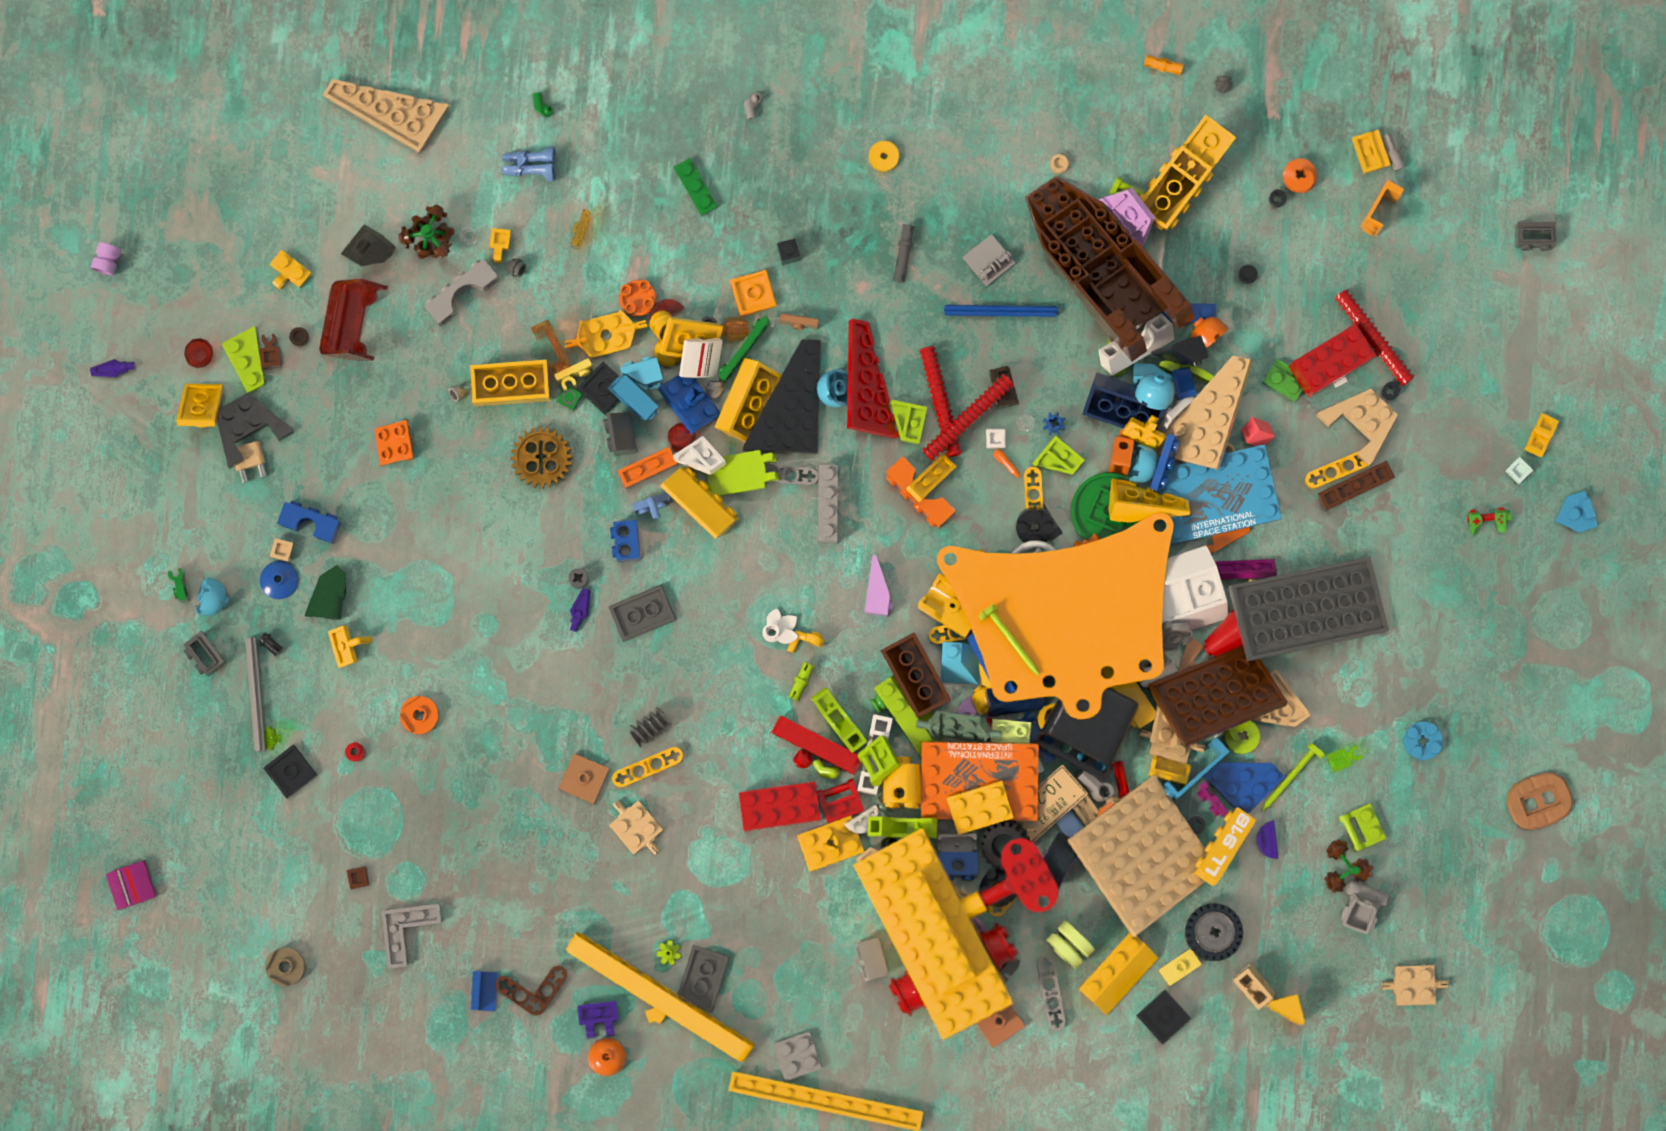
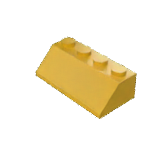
(747, 399)
(700, 502)
(1118, 973)

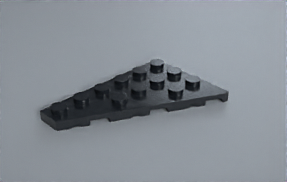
(791, 413)

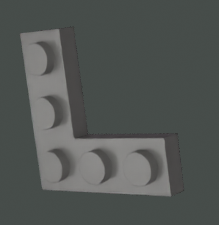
(394, 923)

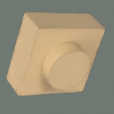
(281, 550)

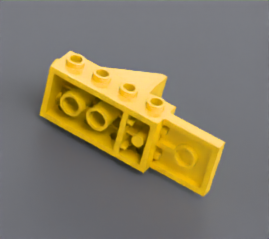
(1186, 172)

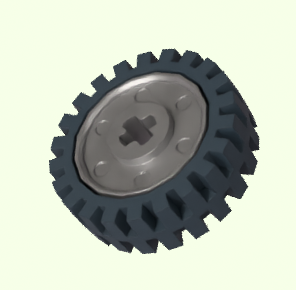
(1219, 918)

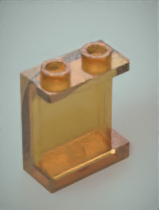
(544, 330)

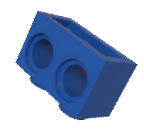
(630, 540)

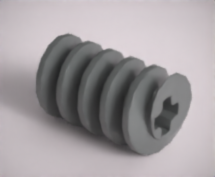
(649, 726)

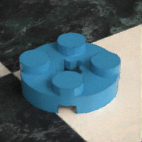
(1414, 734)

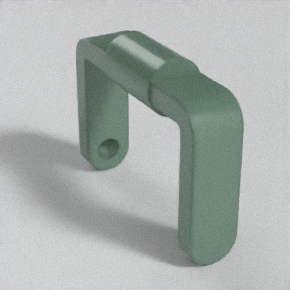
(886, 810)

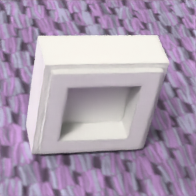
(995, 439)

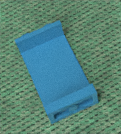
(1219, 749)

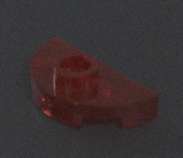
(668, 305)

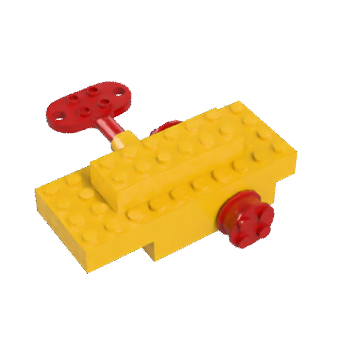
(934, 930)

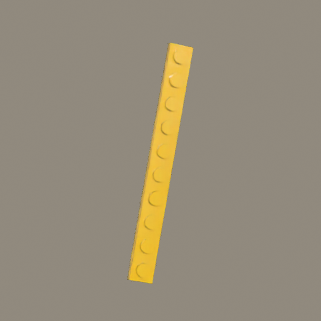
(825, 1101)

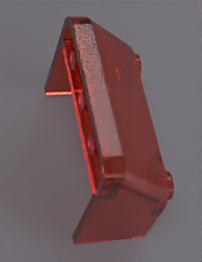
(345, 318)

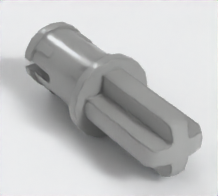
(1393, 152)

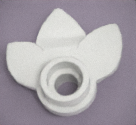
(782, 626)

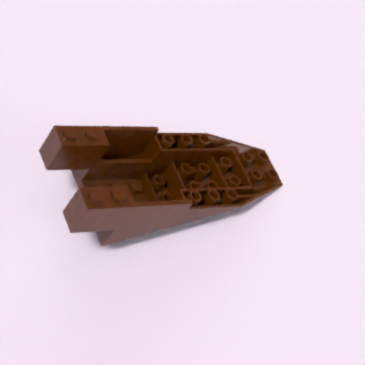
(1104, 264)

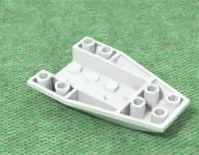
(1193, 590)

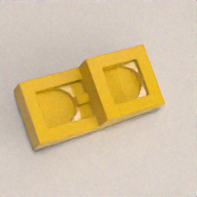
(1541, 435)

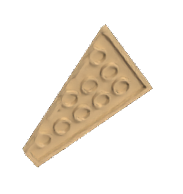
(1210, 417)

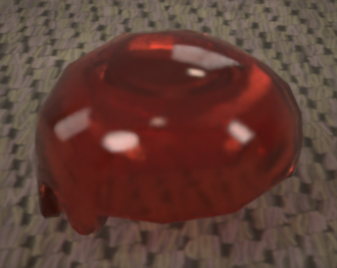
(198, 353)
(680, 437)

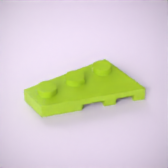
(245, 357)

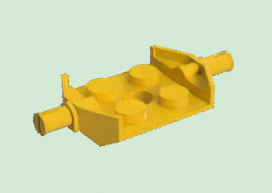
(590, 333)

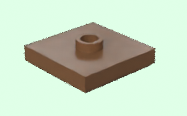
(583, 778)

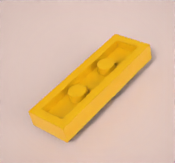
(931, 477)

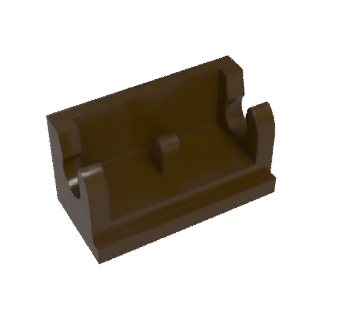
(1010, 398)

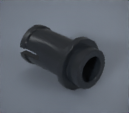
(270, 644)

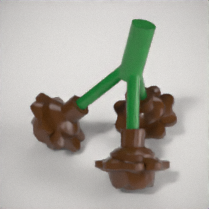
(1360, 869)

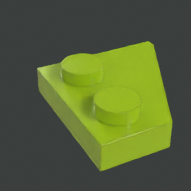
(909, 420)
(1059, 457)

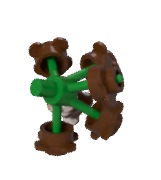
(423, 227)

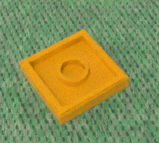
(753, 293)

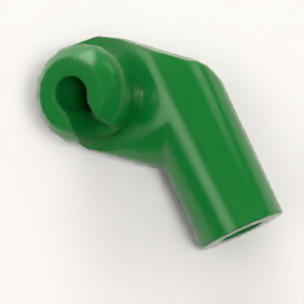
(540, 107)

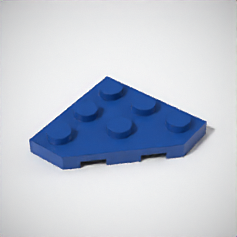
(1244, 783)

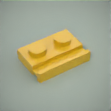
(1370, 151)

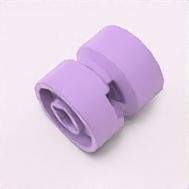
(106, 259)

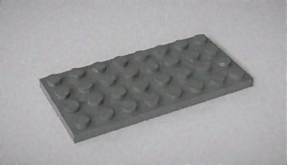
(1308, 608)

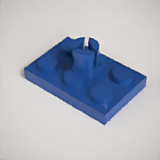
(689, 402)

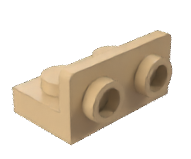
(1162, 732)

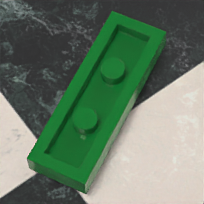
(695, 187)

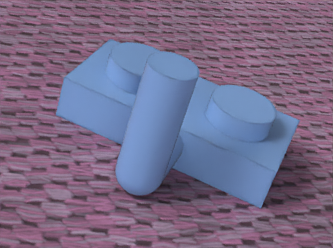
(652, 504)

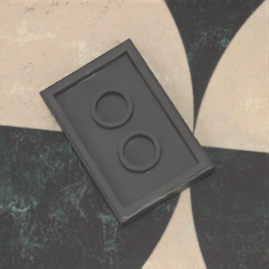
(642, 613)
(703, 977)

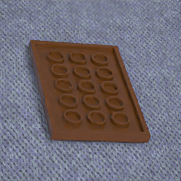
(1216, 696)

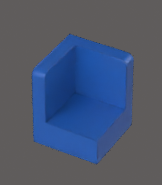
(1183, 383)

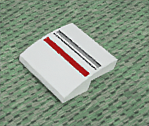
(700, 358)

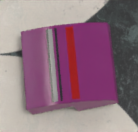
(131, 885)

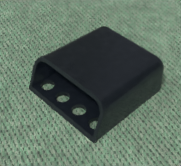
(1095, 736)

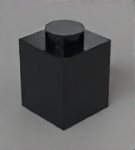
(788, 251)

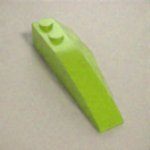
(902, 713)

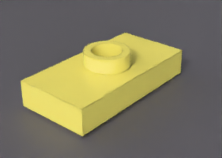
(1180, 967)

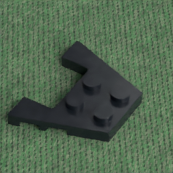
(243, 419)

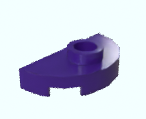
(1267, 840)

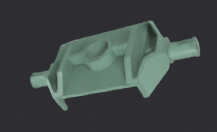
(947, 725)

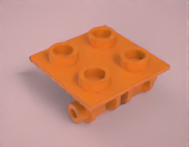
(394, 443)

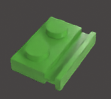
(1283, 381)

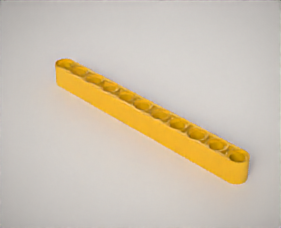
(660, 997)

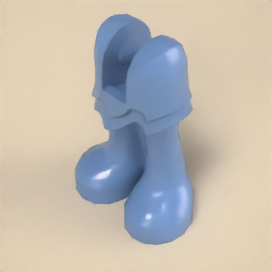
(523, 159)

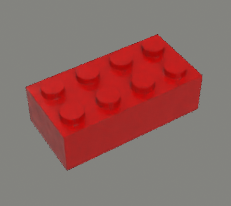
(1332, 360)
(779, 806)

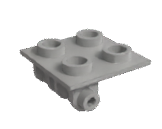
(988, 260)

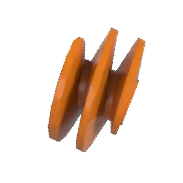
(1296, 167)

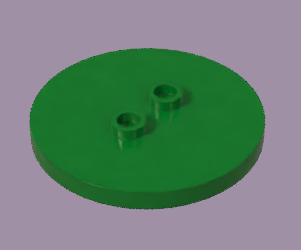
(1091, 507)

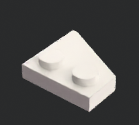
(1172, 414)
(700, 456)

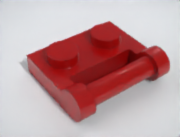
(842, 807)

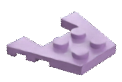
(1131, 213)

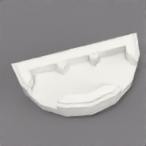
(860, 823)

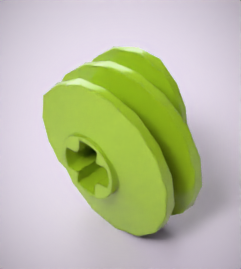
(1245, 746)

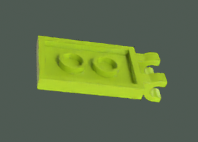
(742, 473)

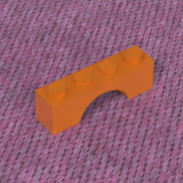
(936, 511)

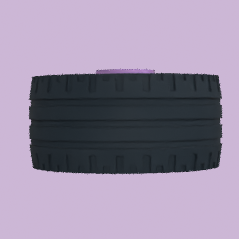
(1060, 858)

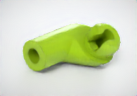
(826, 772)

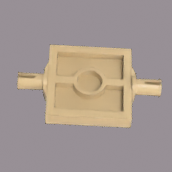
(1176, 754)
(636, 827)
(1414, 985)

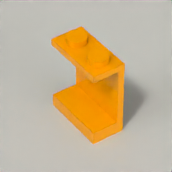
(1392, 193)

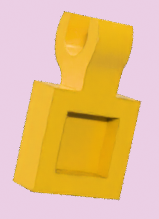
(499, 241)

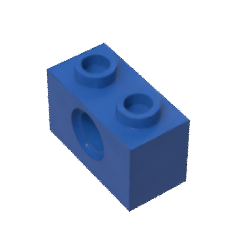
(967, 859)

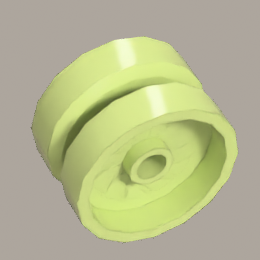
(1067, 947)

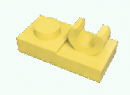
(580, 369)

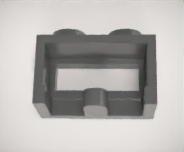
(1528, 244)
(209, 648)

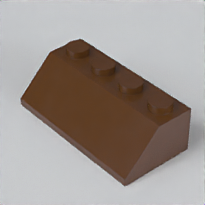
(916, 675)

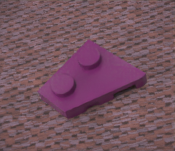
(1205, 794)

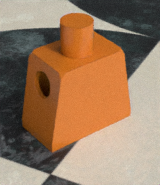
(1121, 454)

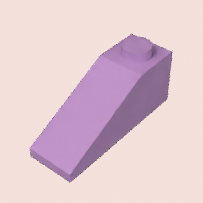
(878, 596)

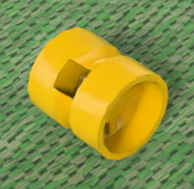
(658, 323)

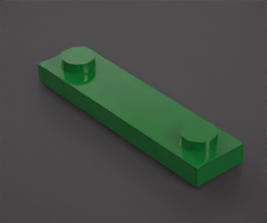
(759, 327)

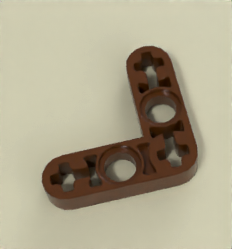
(537, 996)

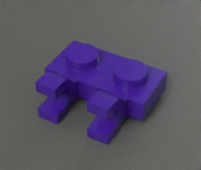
(598, 1013)

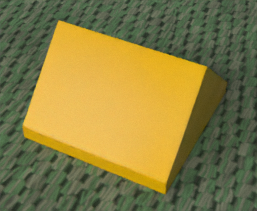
(1288, 1007)

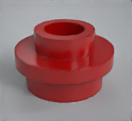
(359, 756)

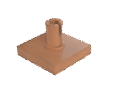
(1001, 1026)

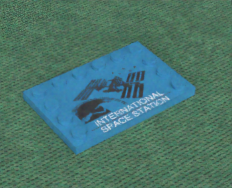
(1226, 498)

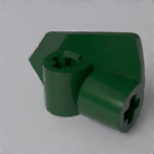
(328, 595)

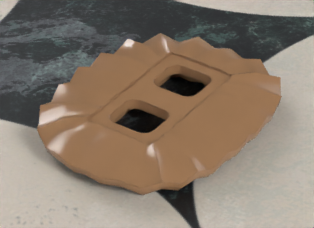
(1534, 787)

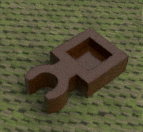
(270, 355)

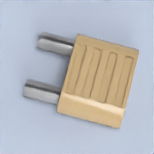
(253, 458)

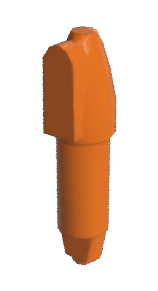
(1002, 458)

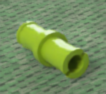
(801, 681)

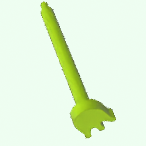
(990, 611)
(1313, 750)

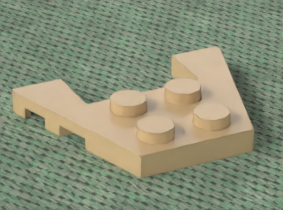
(1368, 415)

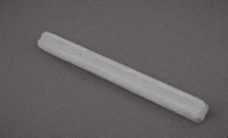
(255, 694)

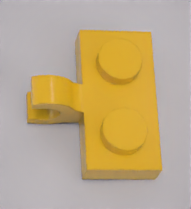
(289, 270)
(1144, 433)

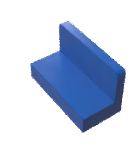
(484, 991)

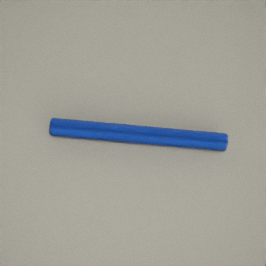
(1000, 310)

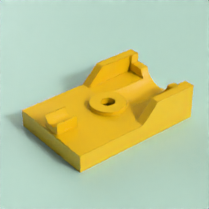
(937, 605)

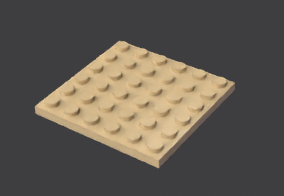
(1141, 855)

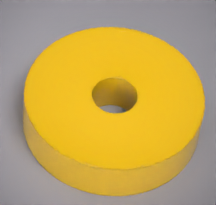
(887, 164)

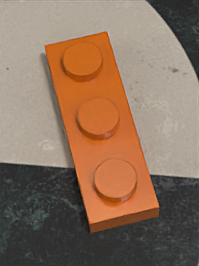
(647, 467)

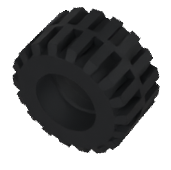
(1005, 827)

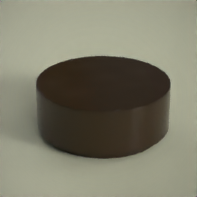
(299, 337)

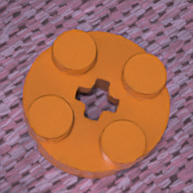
(408, 713)

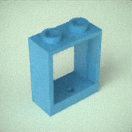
(633, 398)

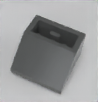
(621, 433)

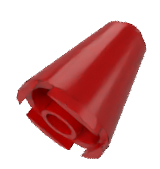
(1224, 637)

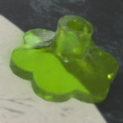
(271, 738)

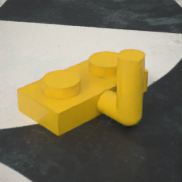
(344, 646)

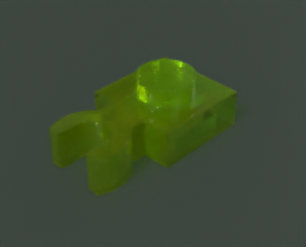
(1340, 759)

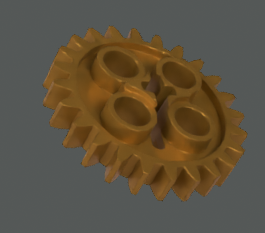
(525, 458)

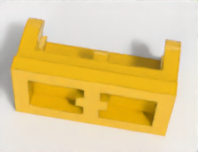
(1169, 770)

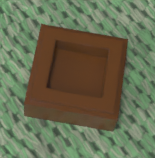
(358, 877)

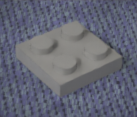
(797, 1056)

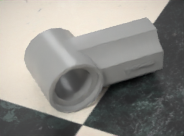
(1093, 785)

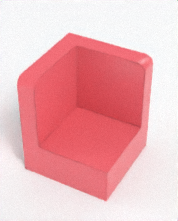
(1257, 432)

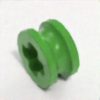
(877, 704)

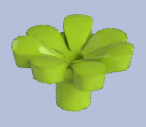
(673, 952)

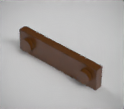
(1356, 485)

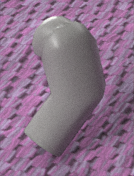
(750, 104)

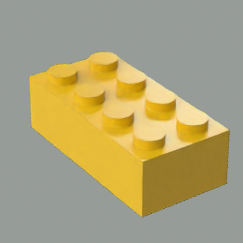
(510, 383)

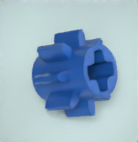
(1059, 421)

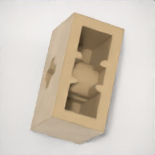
(1254, 986)

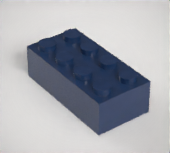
(1116, 403)

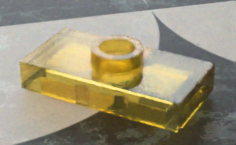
(580, 228)

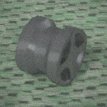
(578, 581)

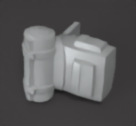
(1363, 906)

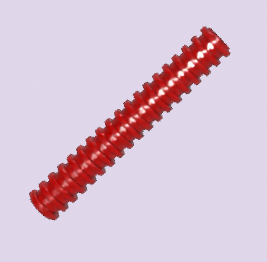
(1374, 337)
(939, 395)
(968, 417)

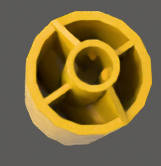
(906, 778)

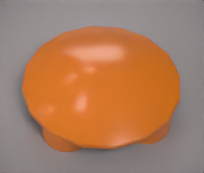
(637, 297)

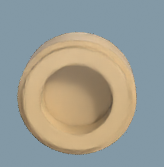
(1059, 163)

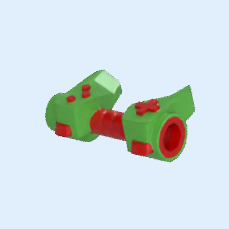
(1500, 517)

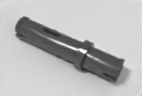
(903, 253)

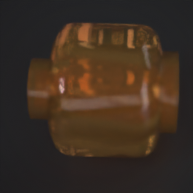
(735, 329)

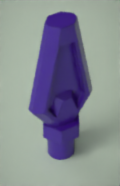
(111, 368)
(580, 609)

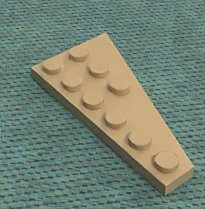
(396, 114)

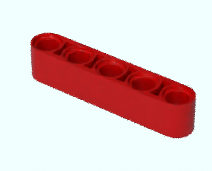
(816, 745)

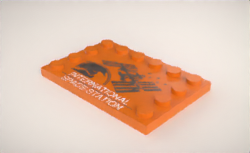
(962, 766)

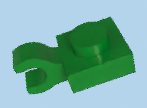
(180, 591)

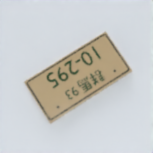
(1055, 798)

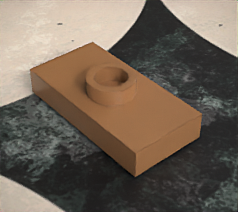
(799, 322)

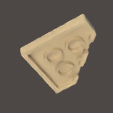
(1289, 715)

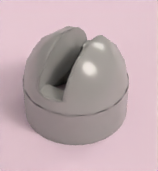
(456, 393)

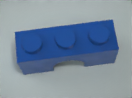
(293, 515)

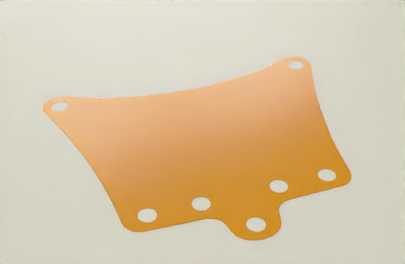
(1068, 613)

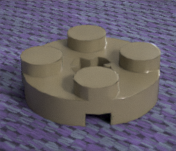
(290, 976)

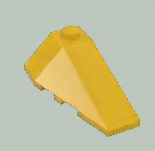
(1134, 503)

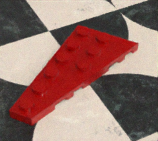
(867, 392)

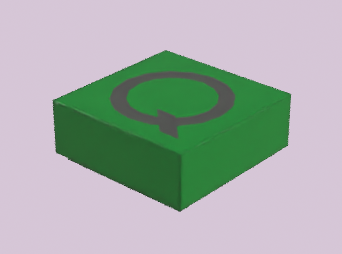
(569, 398)

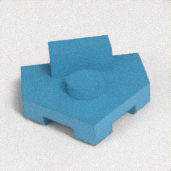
(1577, 513)

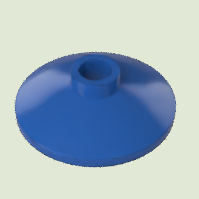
(285, 587)

